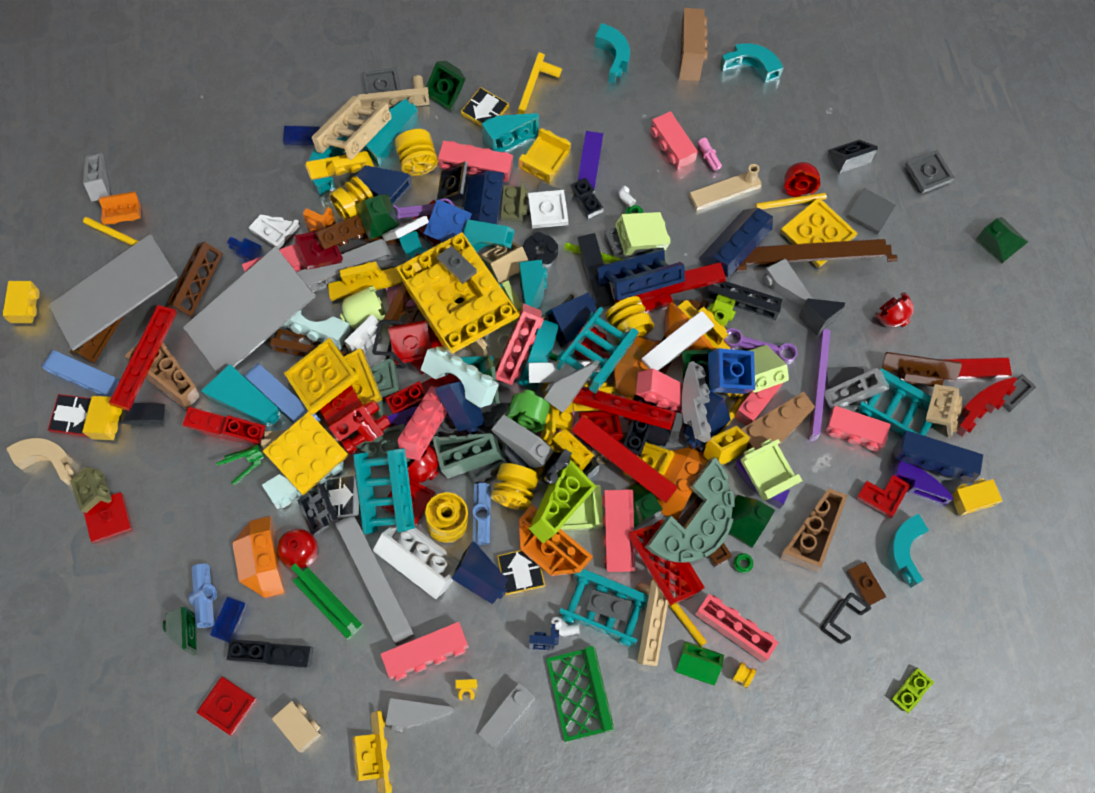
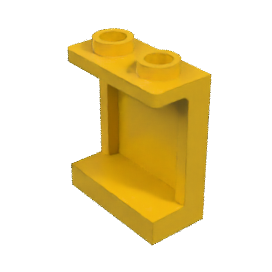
(545, 156)
(565, 440)

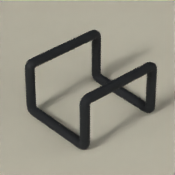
(388, 353)
(836, 611)

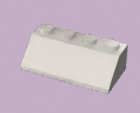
(417, 559)

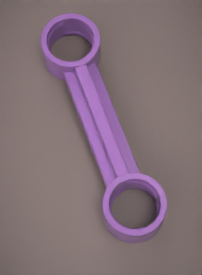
(415, 211)
(750, 343)

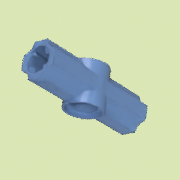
(481, 501)
(202, 595)

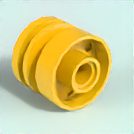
(416, 152)
(346, 202)
(630, 314)
(515, 486)
(446, 517)

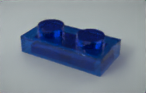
(299, 135)
(228, 619)

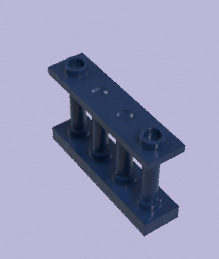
(640, 274)

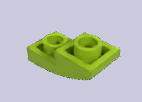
(912, 690)

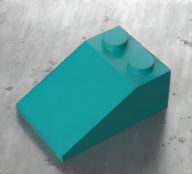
(509, 131)
(533, 282)

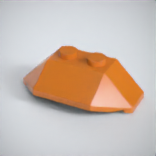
(674, 320)
(627, 369)
(682, 472)
(557, 555)
(258, 558)

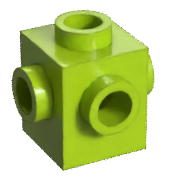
(722, 309)

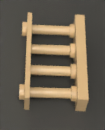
(347, 116)

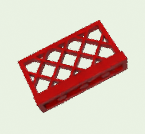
(686, 580)

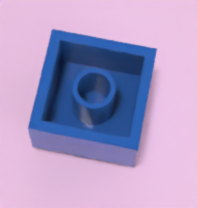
(446, 221)
(731, 371)

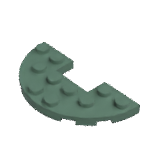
(387, 381)
(707, 525)

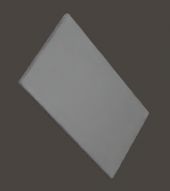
(112, 291)
(249, 311)

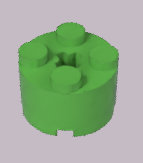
(529, 410)

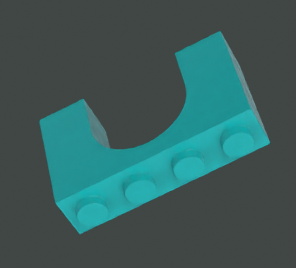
(487, 234)

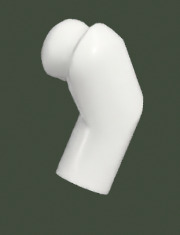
(623, 194)
(565, 629)

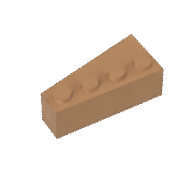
(693, 44)
(170, 378)
(779, 422)
(814, 537)

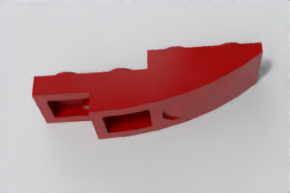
(414, 394)
(985, 401)
(224, 427)

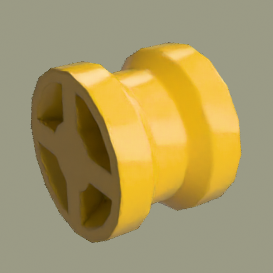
(744, 675)

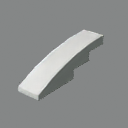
(678, 342)
(547, 371)

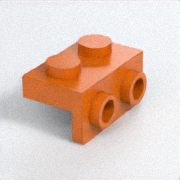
(120, 208)
(318, 222)

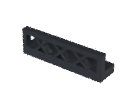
(745, 301)

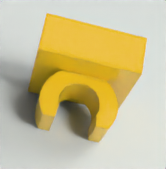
(466, 686)

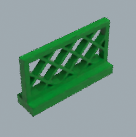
(326, 602)
(598, 691)

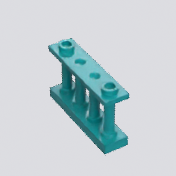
(606, 365)
(901, 390)
(400, 490)
(605, 585)

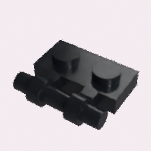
(558, 461)
(313, 512)

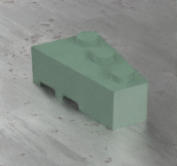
(465, 453)

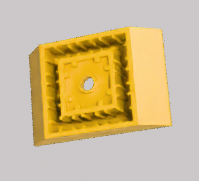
(436, 289)

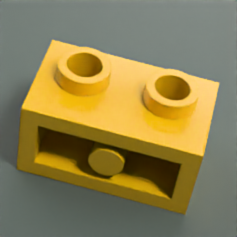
(20, 302)
(101, 419)
(727, 445)
(976, 497)

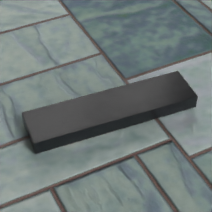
(592, 259)

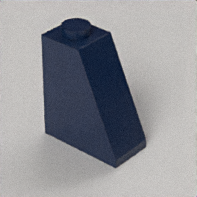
(385, 181)
(571, 317)
(461, 411)
(716, 416)
(480, 574)

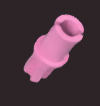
(709, 154)

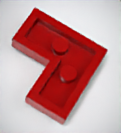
(885, 500)

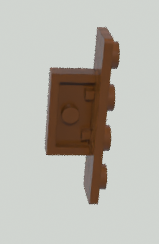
(341, 232)
(921, 369)

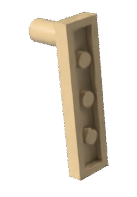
(418, 96)
(726, 189)
(653, 623)

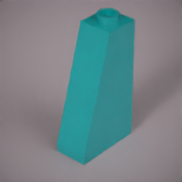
(382, 144)
(240, 396)

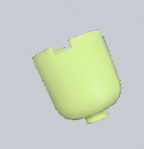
(361, 306)

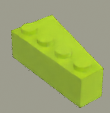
(561, 501)

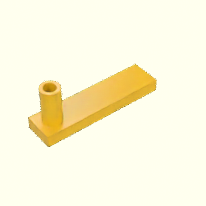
(539, 66)

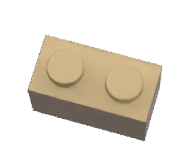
(297, 726)

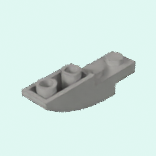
(694, 395)

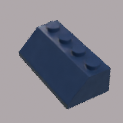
(485, 196)
(738, 240)
(939, 456)

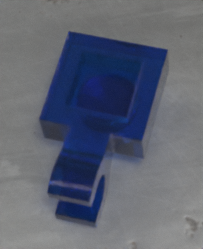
(246, 249)

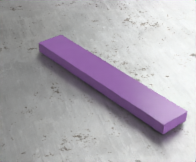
(819, 384)

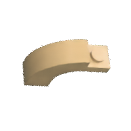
(36, 449)

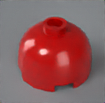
(801, 179)
(896, 311)
(425, 468)
(297, 547)

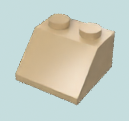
(504, 261)

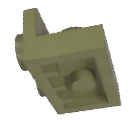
(513, 203)
(90, 488)

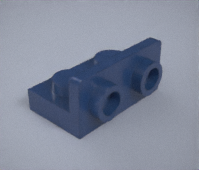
(540, 641)

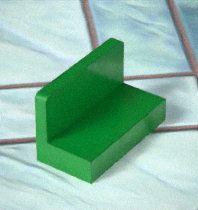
(700, 663)

